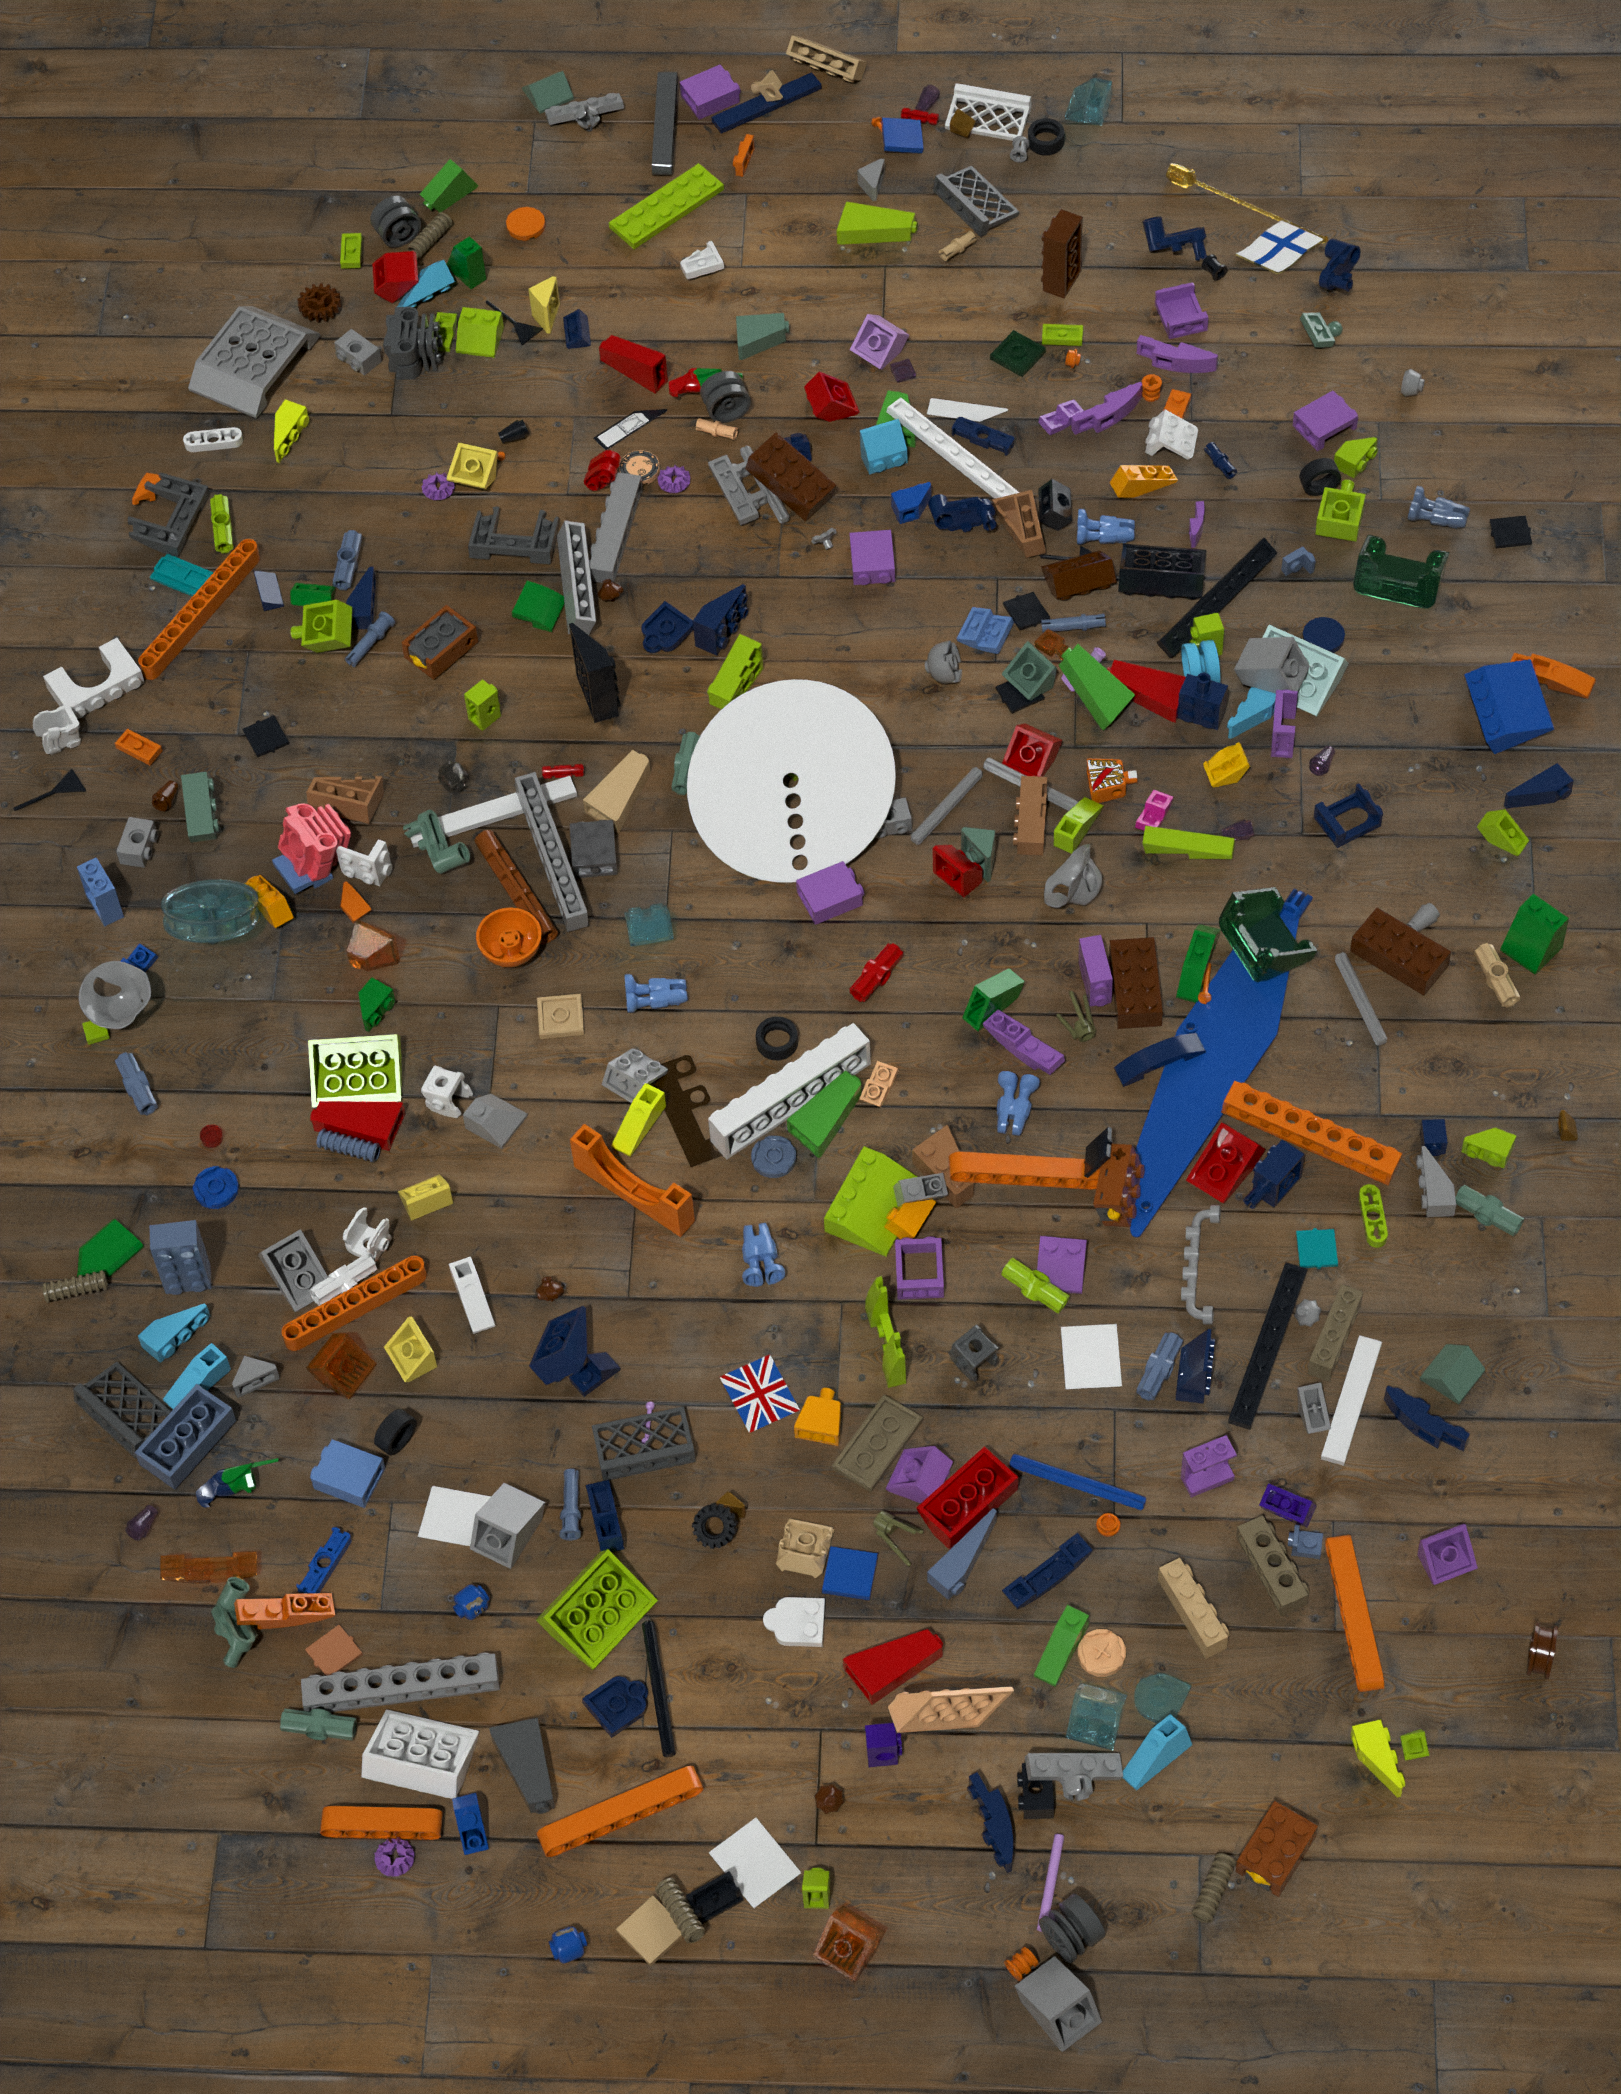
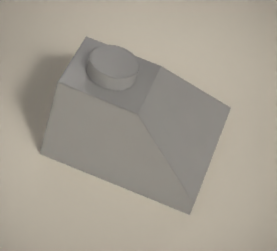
(493, 1119)

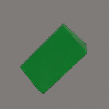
(307, 594)

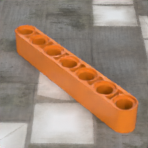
(1020, 1170)
(360, 1293)
(1354, 1613)
(619, 1811)

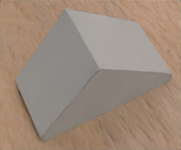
(871, 178)
(253, 1375)
(1313, 1408)

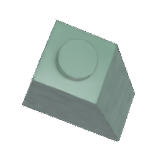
(760, 333)

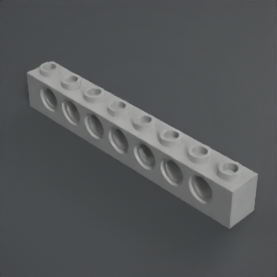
(551, 852)
(410, 1691)

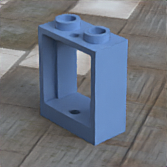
(100, 891)

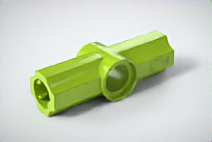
(221, 523)
(1035, 1285)

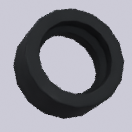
(1046, 147)
(1316, 468)
(772, 1024)
(395, 1432)

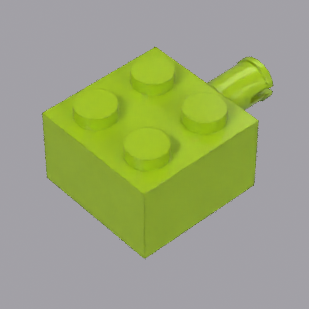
(1340, 512)
(325, 626)

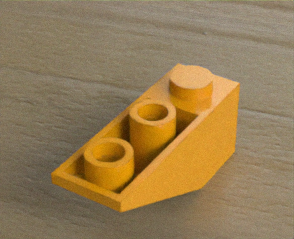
(1137, 480)
(270, 901)

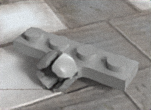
(586, 111)
(1074, 1770)

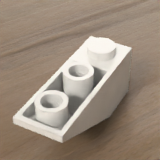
(471, 1295)

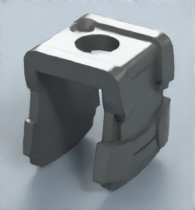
(966, 1359)

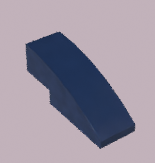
(605, 1516)

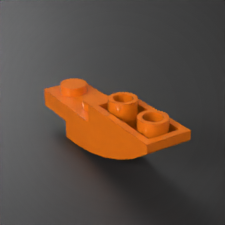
(1559, 675)
(286, 1611)

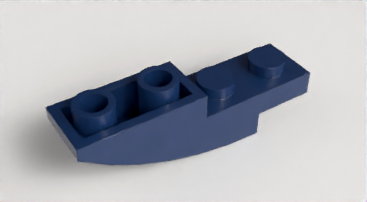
(1416, 1418)
(997, 1824)

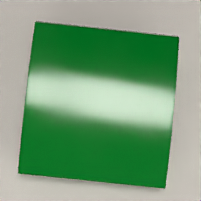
(539, 606)

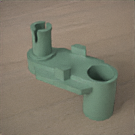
(434, 840)
(238, 1636)

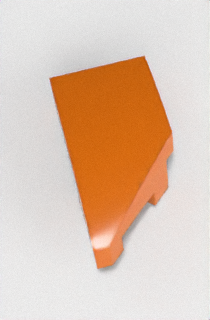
(142, 493)
(353, 903)

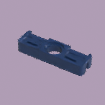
(971, 430)

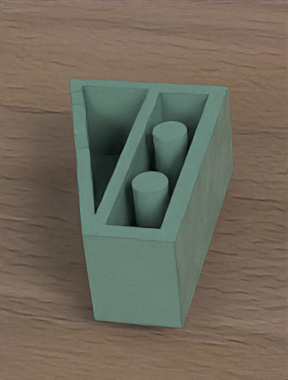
(200, 806)

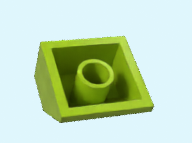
(479, 332)

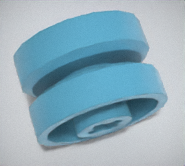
(1201, 660)

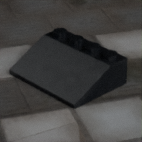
(1162, 571)
(595, 675)

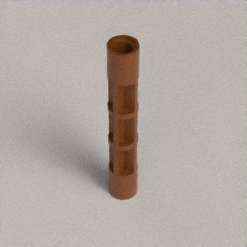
(514, 882)

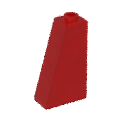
(636, 362)
(1152, 688)
(360, 1119)
(892, 1663)

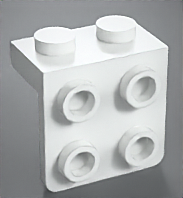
(1171, 433)
(370, 868)

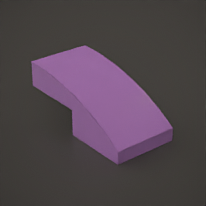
(1061, 418)
(1196, 524)

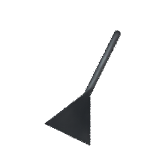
(524, 331)
(68, 784)

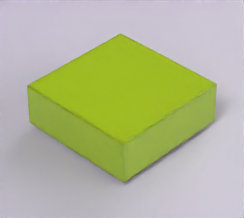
(95, 1033)

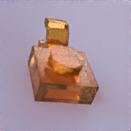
(1051, 643)

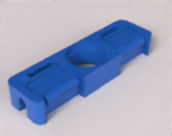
(334, 1551)

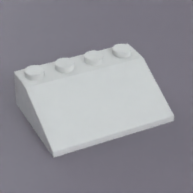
(419, 1754)

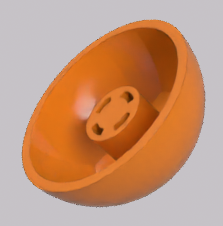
(509, 937)

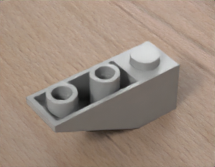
(1437, 1187)

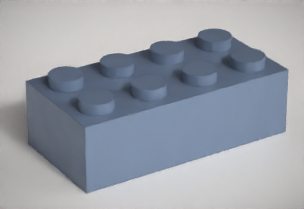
(180, 1257)
(185, 1436)

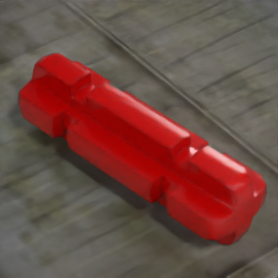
(932, 118)
(562, 771)

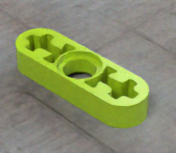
(1377, 1207)

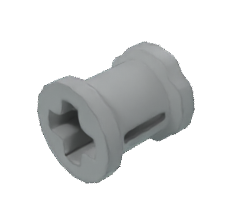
(1019, 149)

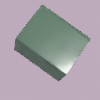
(549, 91)
(1030, 672)
(979, 848)
(1453, 1372)

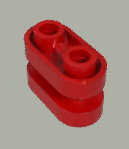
(602, 470)

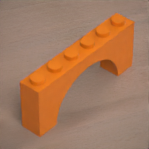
(668, 1207)

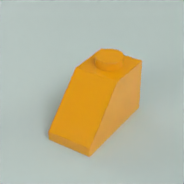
(908, 1218)

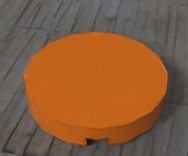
(525, 223)

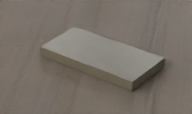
(877, 1443)

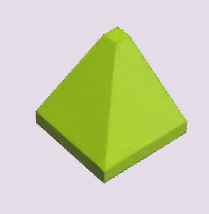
(1414, 1745)

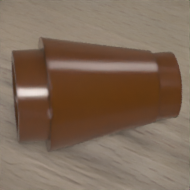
(165, 796)

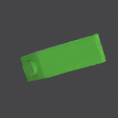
(1062, 1645)

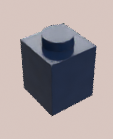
(1434, 1136)

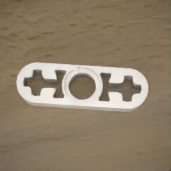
(199, 446)

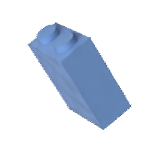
(347, 1473)

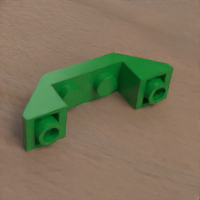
(1196, 962)

